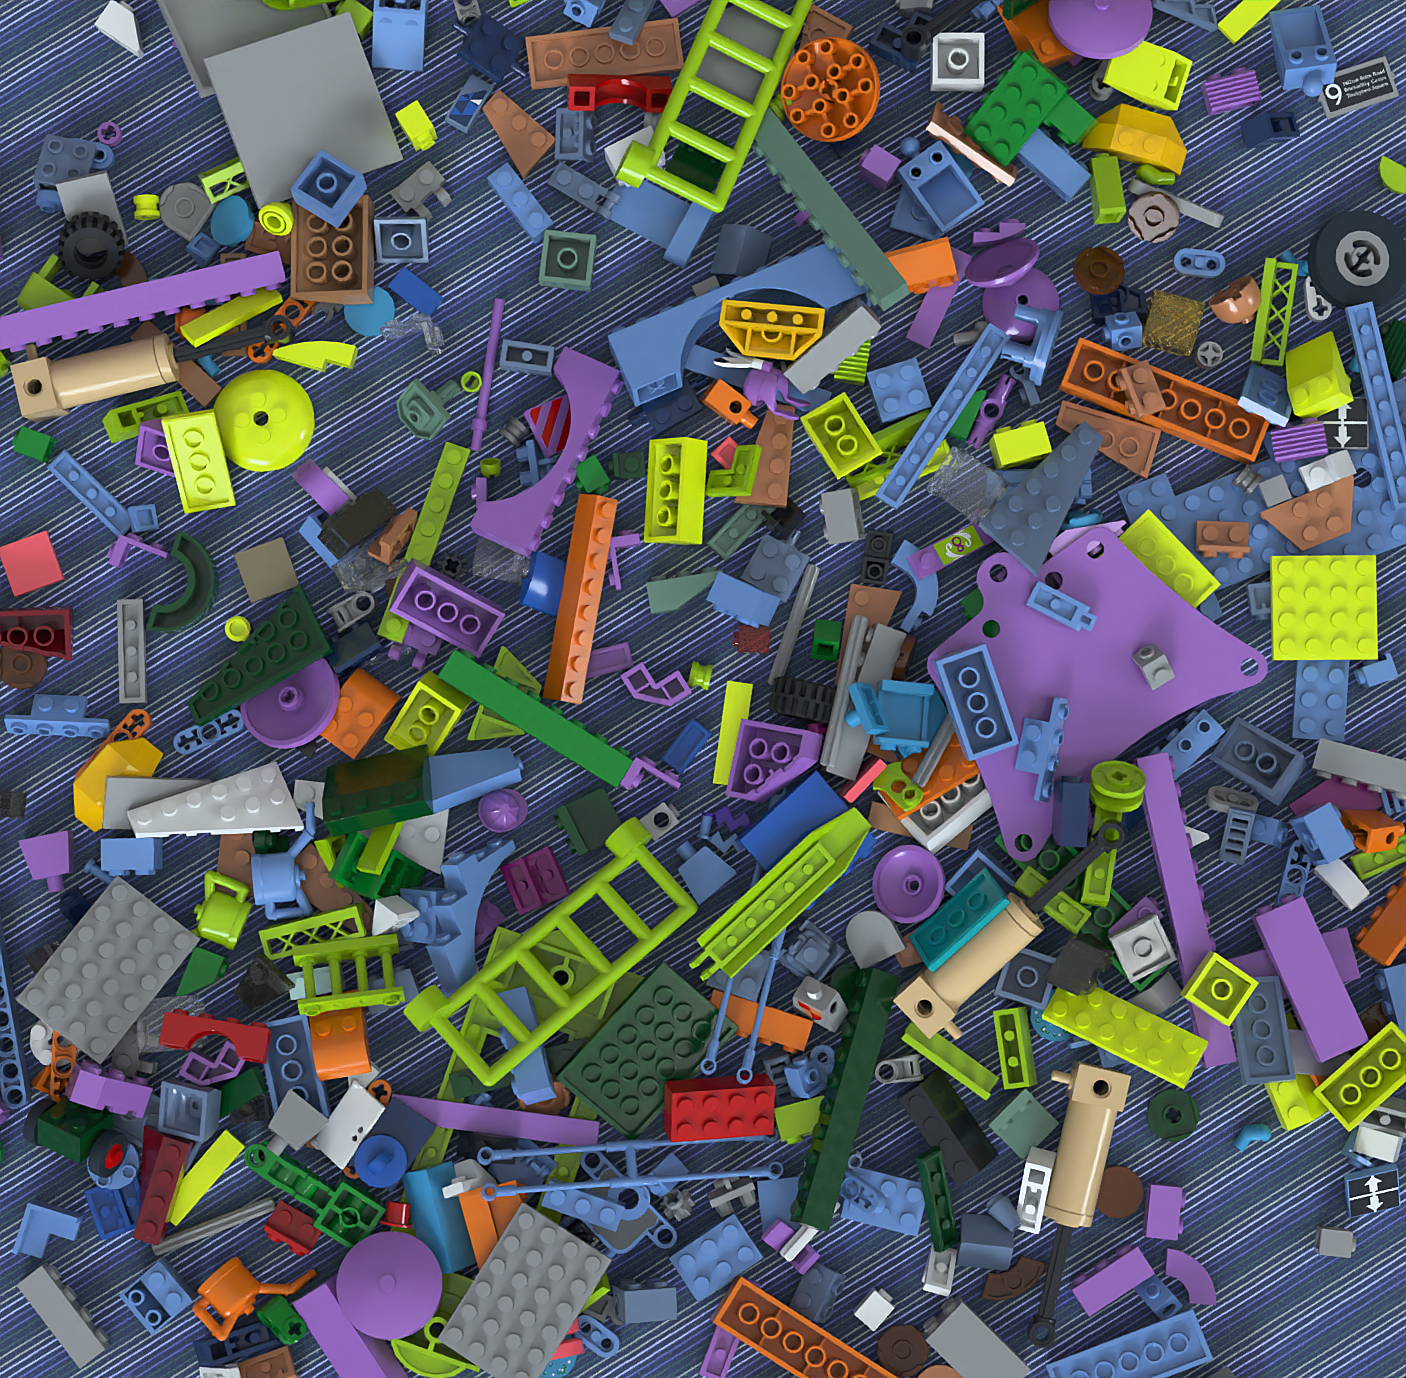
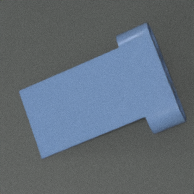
(662, 220)

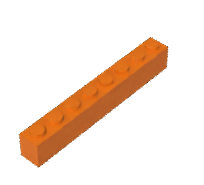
(580, 598)

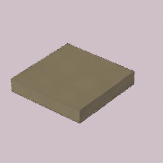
(267, 570)

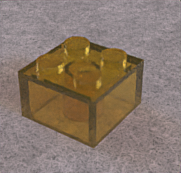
(1172, 323)

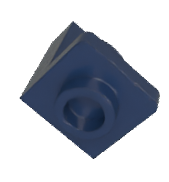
(74, 905)

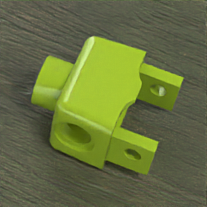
(40, 292)

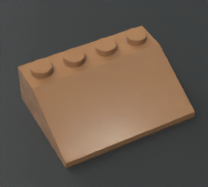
(333, 261)

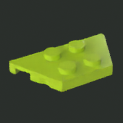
(490, 725)

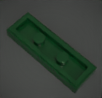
(241, 1091)

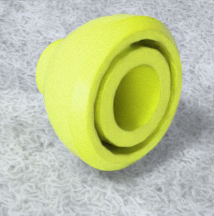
(277, 218)

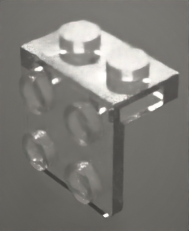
(417, 324)
(499, 563)
(363, 572)

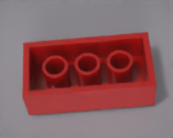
(718, 1108)

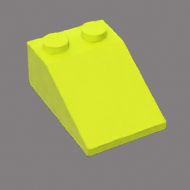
(1316, 377)
(840, 435)
(428, 715)

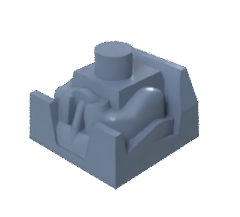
(809, 952)
(188, 1110)

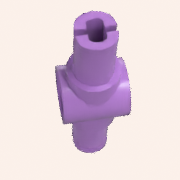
(996, 399)

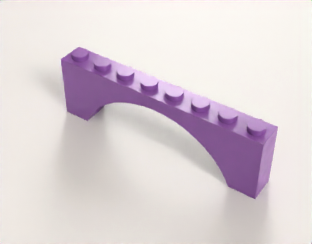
(521, 518)

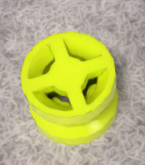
(146, 207)

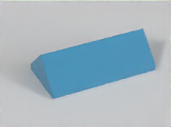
(436, 1219)

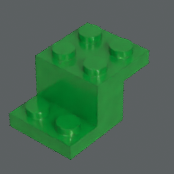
(396, 874)

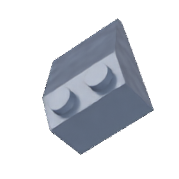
(1259, 760)

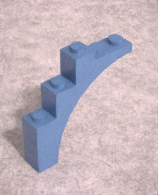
(466, 879)

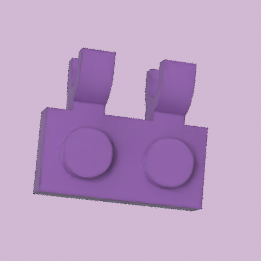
(419, 639)

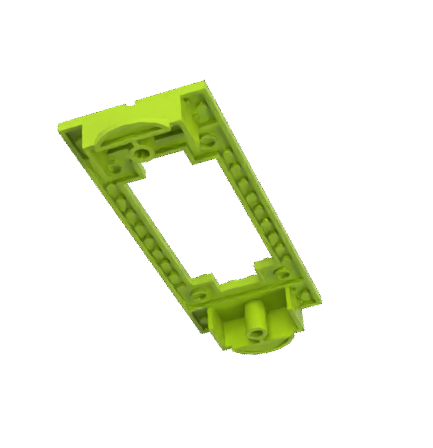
(422, 1350)

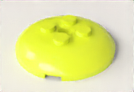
(288, 424)

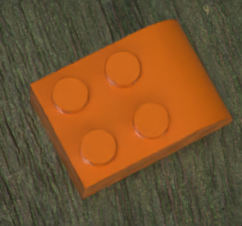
(360, 713)
(340, 1042)

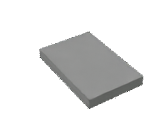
(90, 194)

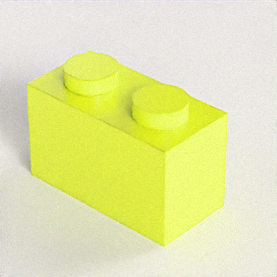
(417, 126)

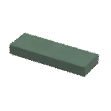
(738, 529)

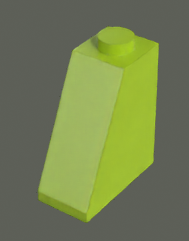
(1106, 189)

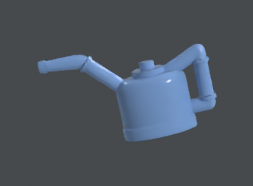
(279, 878)

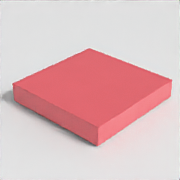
(31, 564)
(864, 778)

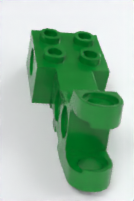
(342, 1209)

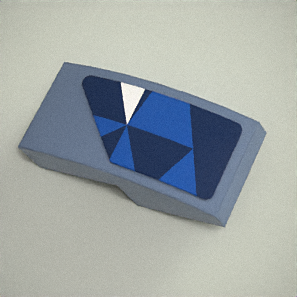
(469, 103)

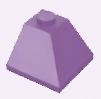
(153, 448)

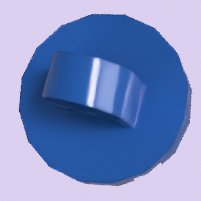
(381, 1160)

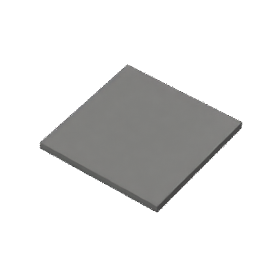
(218, 26)
(299, 97)

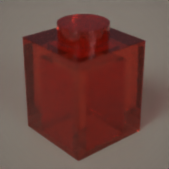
(752, 640)

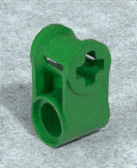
(280, 1318)

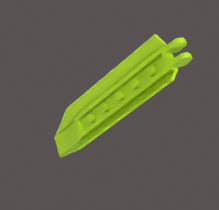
(781, 895)

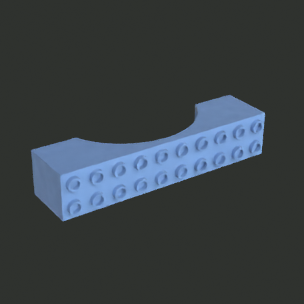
(657, 347)

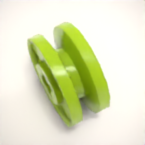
(1117, 786)

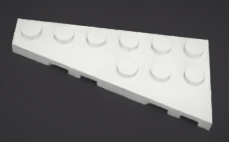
(228, 806)
(418, 840)

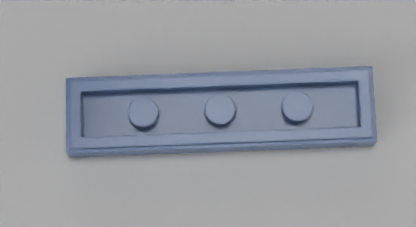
(91, 493)

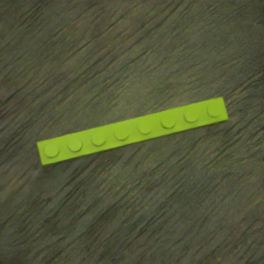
(429, 527)

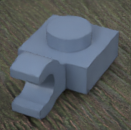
(1028, 392)

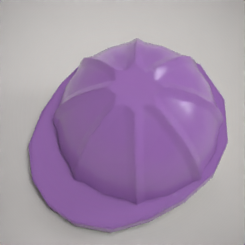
(502, 810)

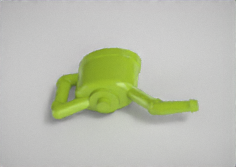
(222, 915)

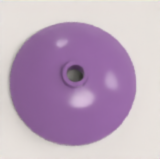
(1002, 263)
(1001, 303)
(895, 882)

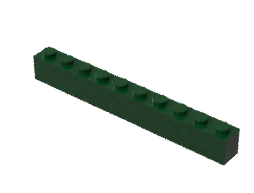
(844, 1099)

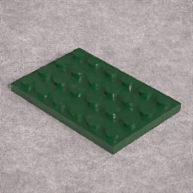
(647, 1040)

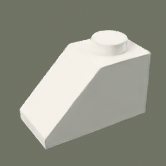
(121, 26)

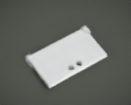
(354, 1111)

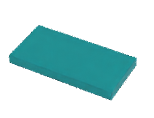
(959, 919)

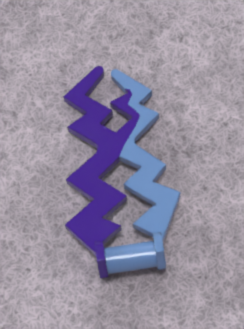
(722, 815)

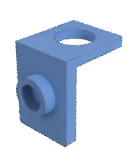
(1158, 1296)

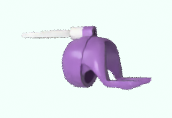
(762, 382)

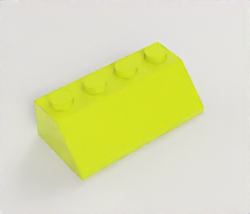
(675, 491)
(1366, 1077)
(1295, 1099)

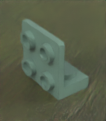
(1022, 1122)

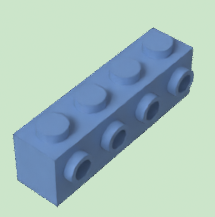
(1190, 741)

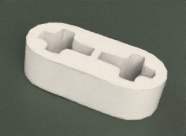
(1311, 302)

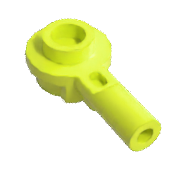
(238, 628)

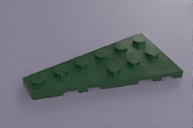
(268, 656)

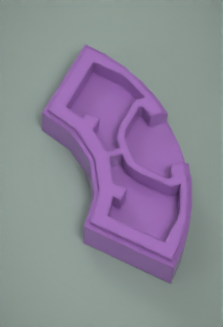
(1192, 1275)

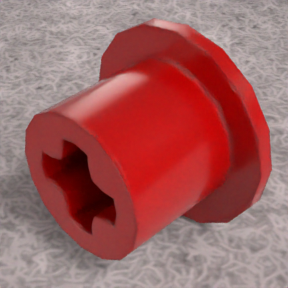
(397, 1214)

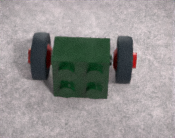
(77, 1134)

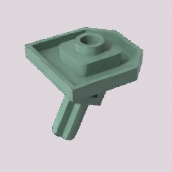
(424, 410)

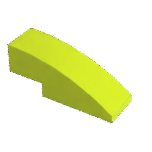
(318, 354)

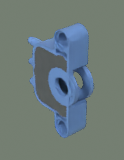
(636, 1220)

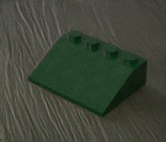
(377, 791)

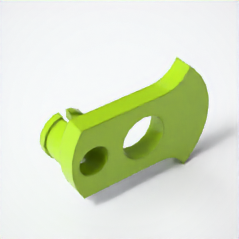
(893, 774)

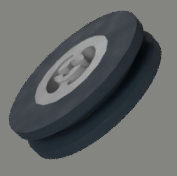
(1333, 254)

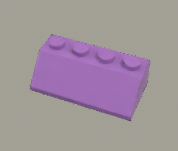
(446, 608)

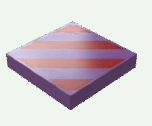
(551, 424)

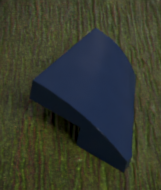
(1122, 300)

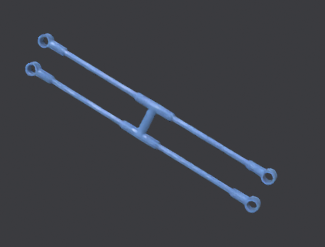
(773, 955)
(632, 1179)

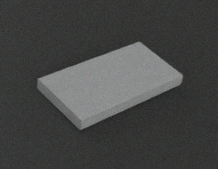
(131, 792)

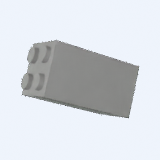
(971, 1343)

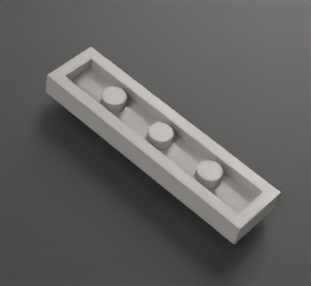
(132, 651)

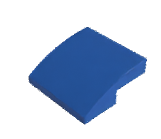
(544, 585)
(114, 1209)

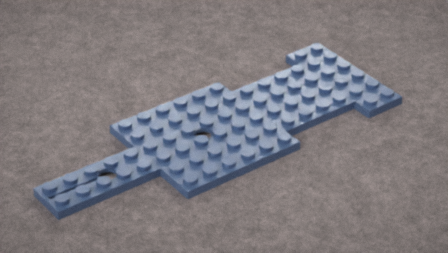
(1373, 521)

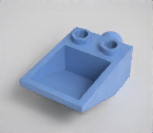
(399, 35)
(1302, 49)
(942, 186)

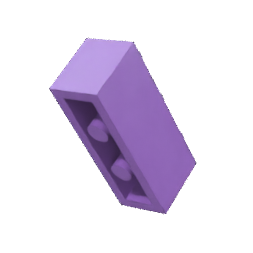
(1111, 1278)

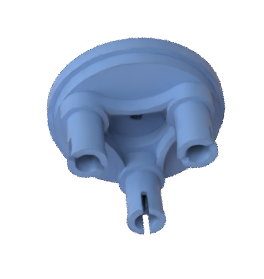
(1040, 352)

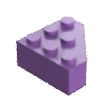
(769, 759)
(98, 1088)

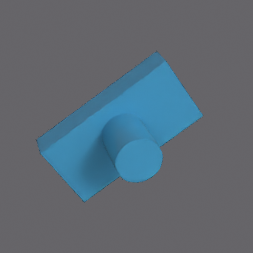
(866, 710)

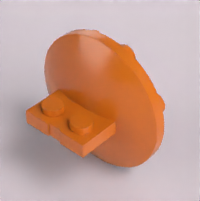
(831, 89)

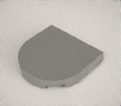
(185, 209)
(873, 937)

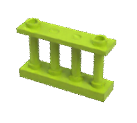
(337, 951)

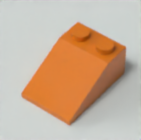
(1033, 31)

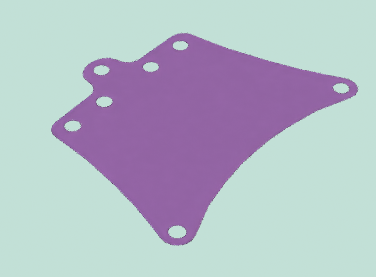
(1092, 669)

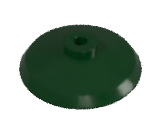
(844, 981)

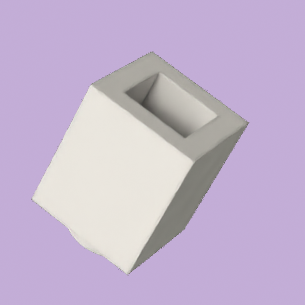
(874, 1308)

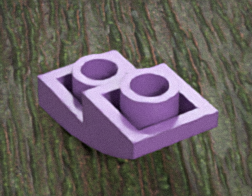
(1005, 231)

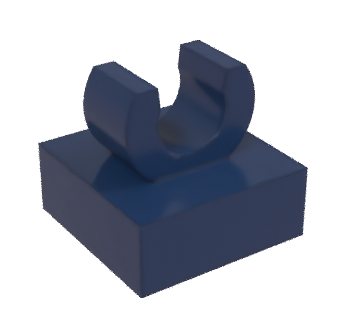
(844, 147)

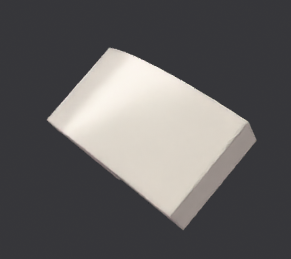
(1343, 882)

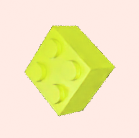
(1019, 445)
(1219, 988)

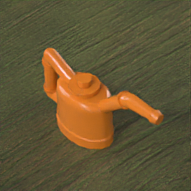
(233, 1293)

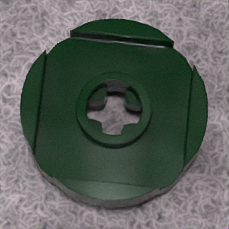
(1185, 1122)

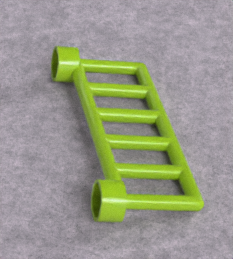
(642, 161)
(434, 1008)

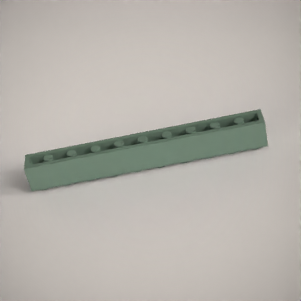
(827, 212)

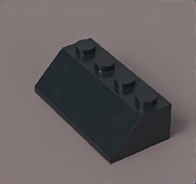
(949, 1126)

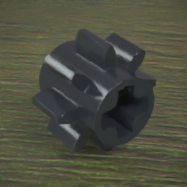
(460, 569)

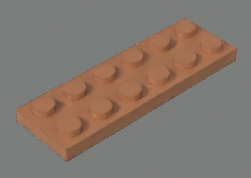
(594, 52)

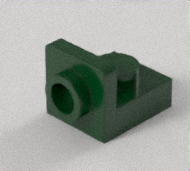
(627, 465)
(268, 842)

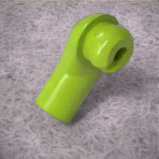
(1153, 176)

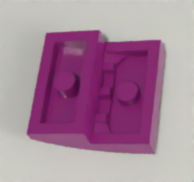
(535, 880)

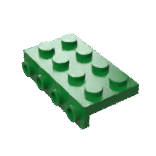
(1015, 107)

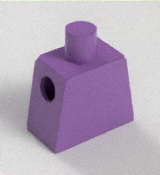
(50, 857)

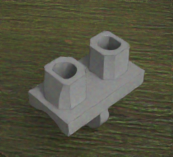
(728, 1189)

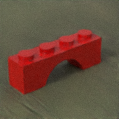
(590, 91)
(182, 1031)

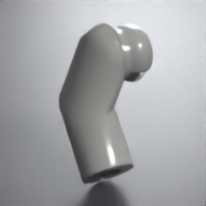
(970, 337)

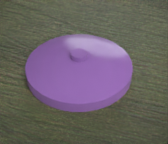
(1100, 26)
(294, 708)
(389, 1285)

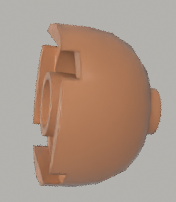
(1237, 302)

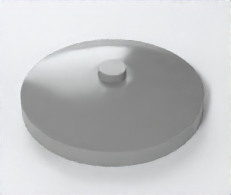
(732, 74)

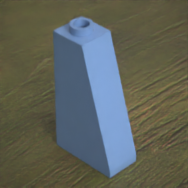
(471, 775)

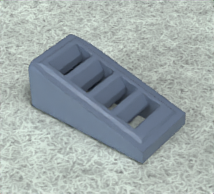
(1233, 851)
(774, 1058)

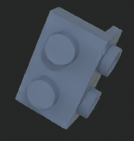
(818, 1292)

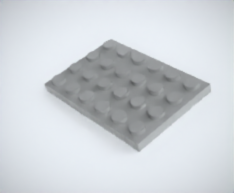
(108, 970)
(525, 1297)

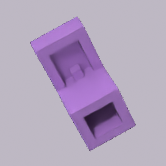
(320, 487)

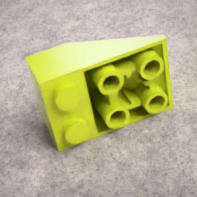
(1150, 75)

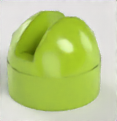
(475, 385)
(490, 466)

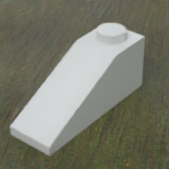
(1035, 1188)

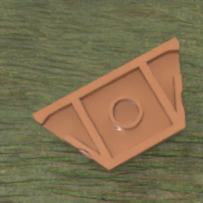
(1315, 515)

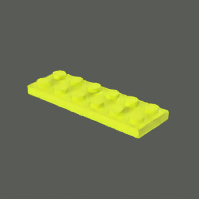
(1128, 1033)

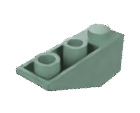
(674, 593)

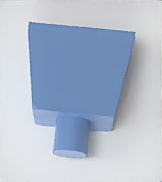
(703, 871)

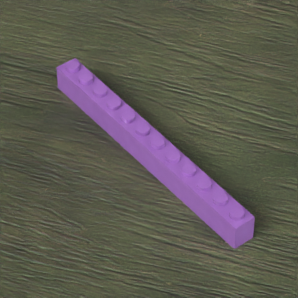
(141, 301)
(1182, 894)

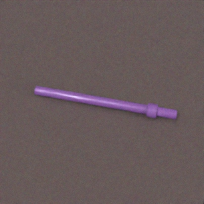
(479, 424)

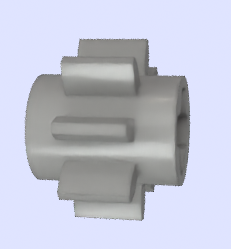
(677, 1204)

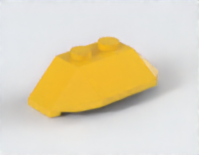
(1138, 138)
(771, 329)
(117, 758)

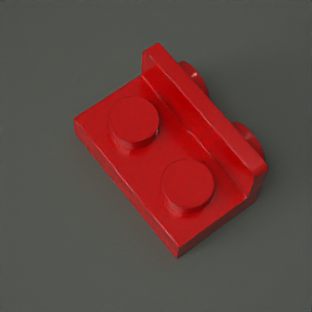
(293, 1228)

